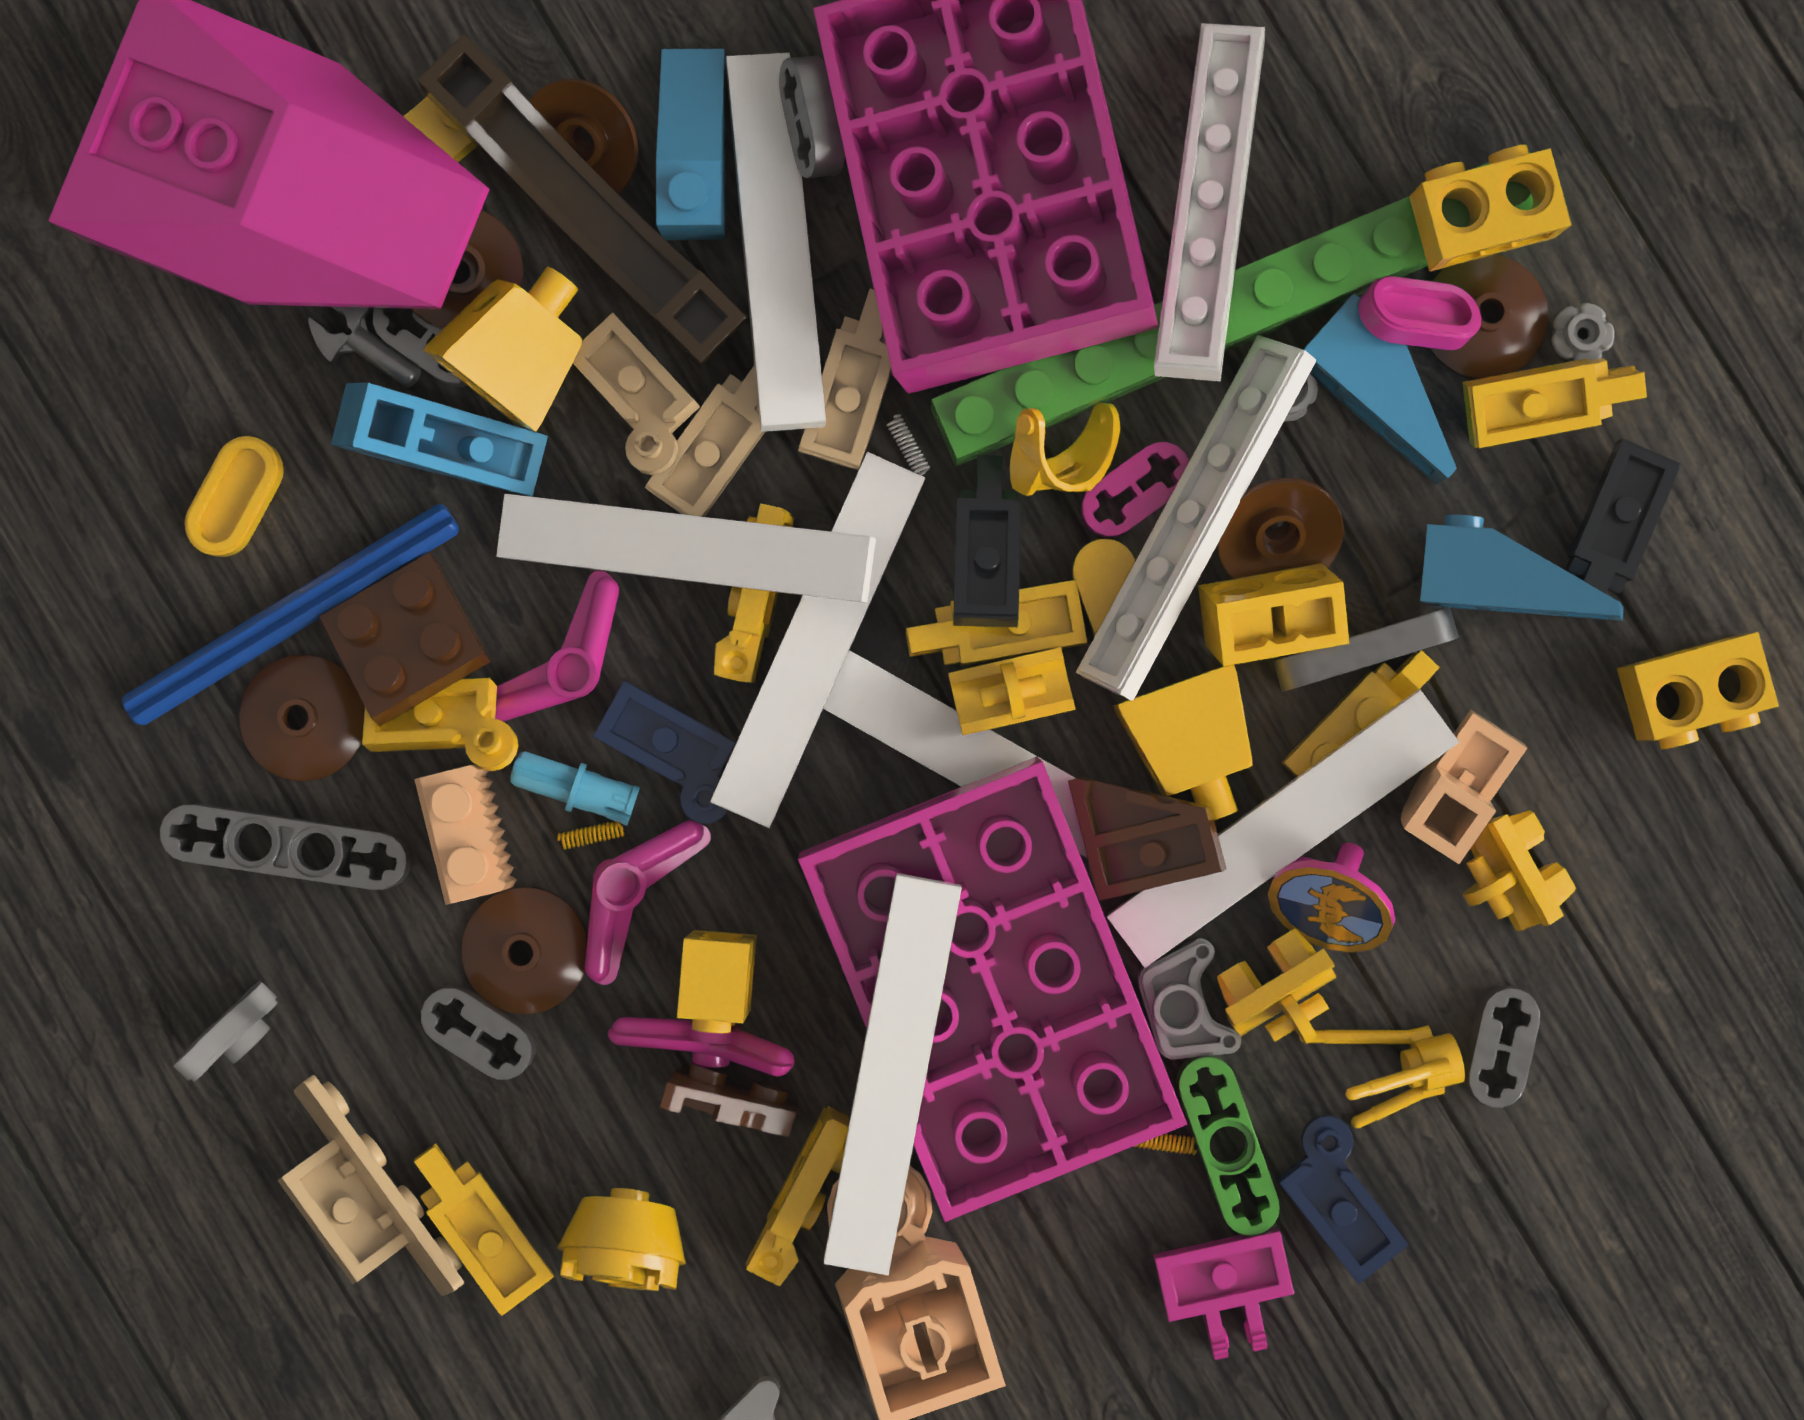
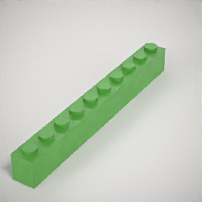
(1263, 300)

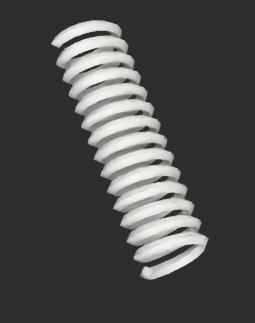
(917, 455)

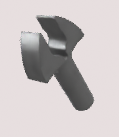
(365, 345)

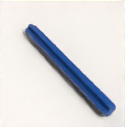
(289, 615)

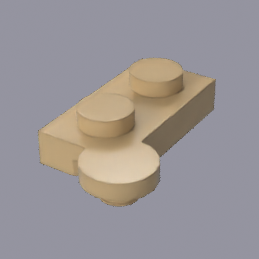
(638, 391)

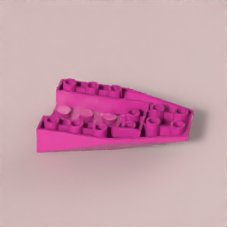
(263, 171)

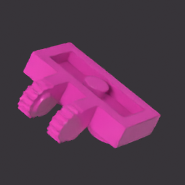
(1223, 1277)

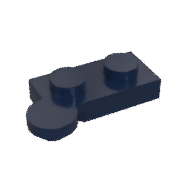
(670, 746)
(1338, 1201)

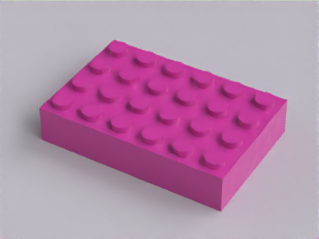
(983, 182)
(1037, 1022)

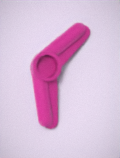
(573, 668)
(621, 886)
(707, 1048)

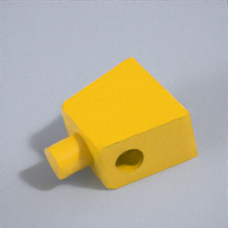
(512, 346)
(1192, 736)

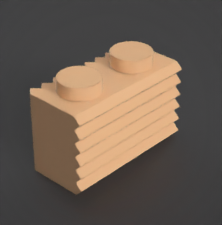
(465, 833)

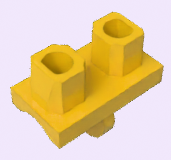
(1011, 691)
(1509, 876)
(1301, 975)

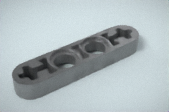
(285, 853)

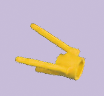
(1426, 1067)

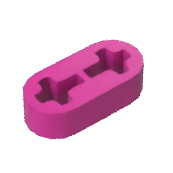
(1125, 478)

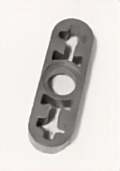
(1366, 649)

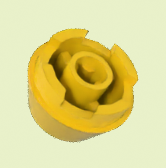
(623, 1242)

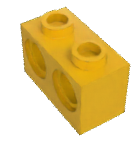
(1494, 221)
(1273, 614)
(1695, 678)
(716, 979)

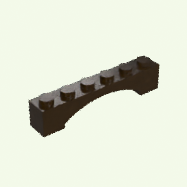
(580, 201)

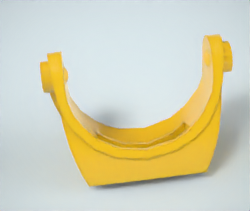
(1075, 468)

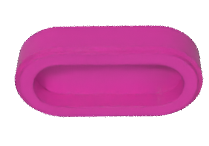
(1419, 313)

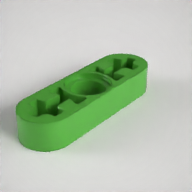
(1227, 1193)

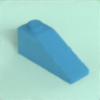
(691, 145)
(1380, 388)
(438, 438)
(1491, 572)

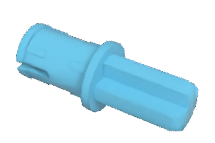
(575, 786)

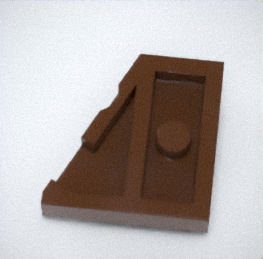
(1143, 837)
(706, 1089)

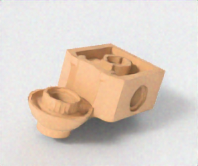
(923, 1324)

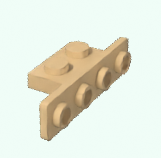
(356, 1203)

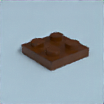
(404, 639)

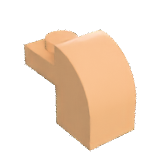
(1456, 790)

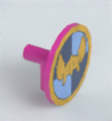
(1332, 902)

